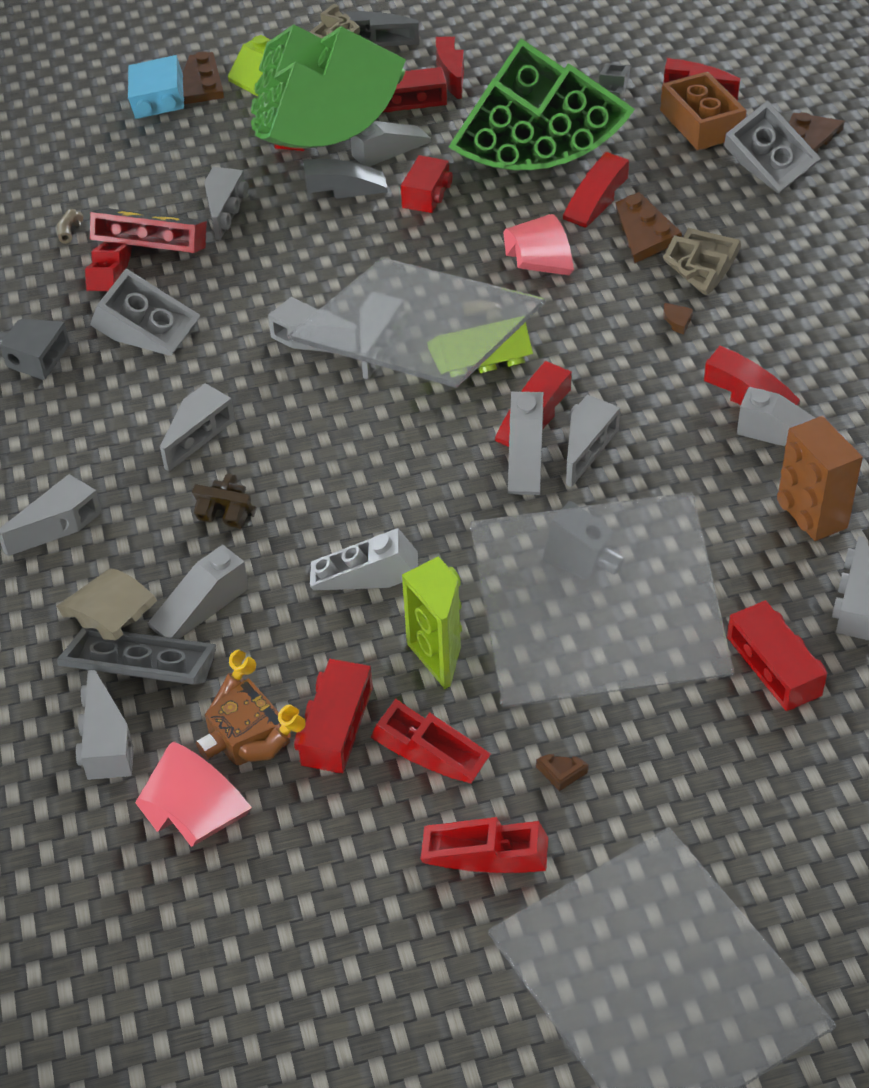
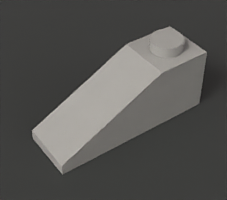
(385, 141)
(768, 416)
(196, 422)
(591, 429)
(525, 443)
(201, 593)

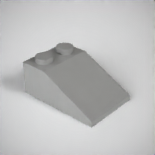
(770, 148)
(143, 315)

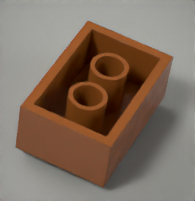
(701, 109)
(819, 478)

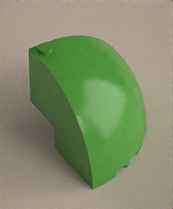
(322, 87)
(538, 115)

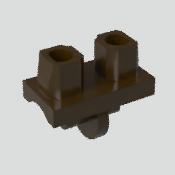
(223, 496)

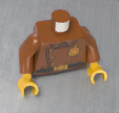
(244, 720)

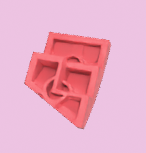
(540, 246)
(190, 796)

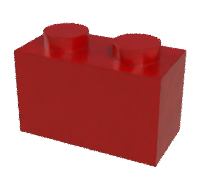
(426, 184)

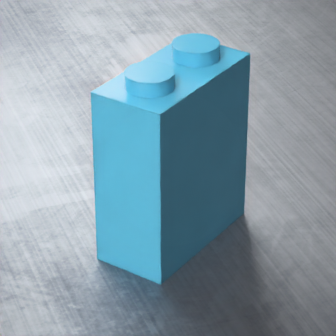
(155, 87)

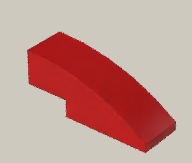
(452, 64)
(679, 69)
(597, 189)
(107, 265)
(737, 373)
(555, 385)
(429, 743)
(486, 846)

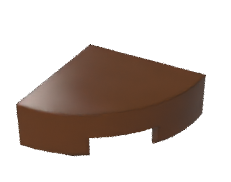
(677, 317)
(561, 770)

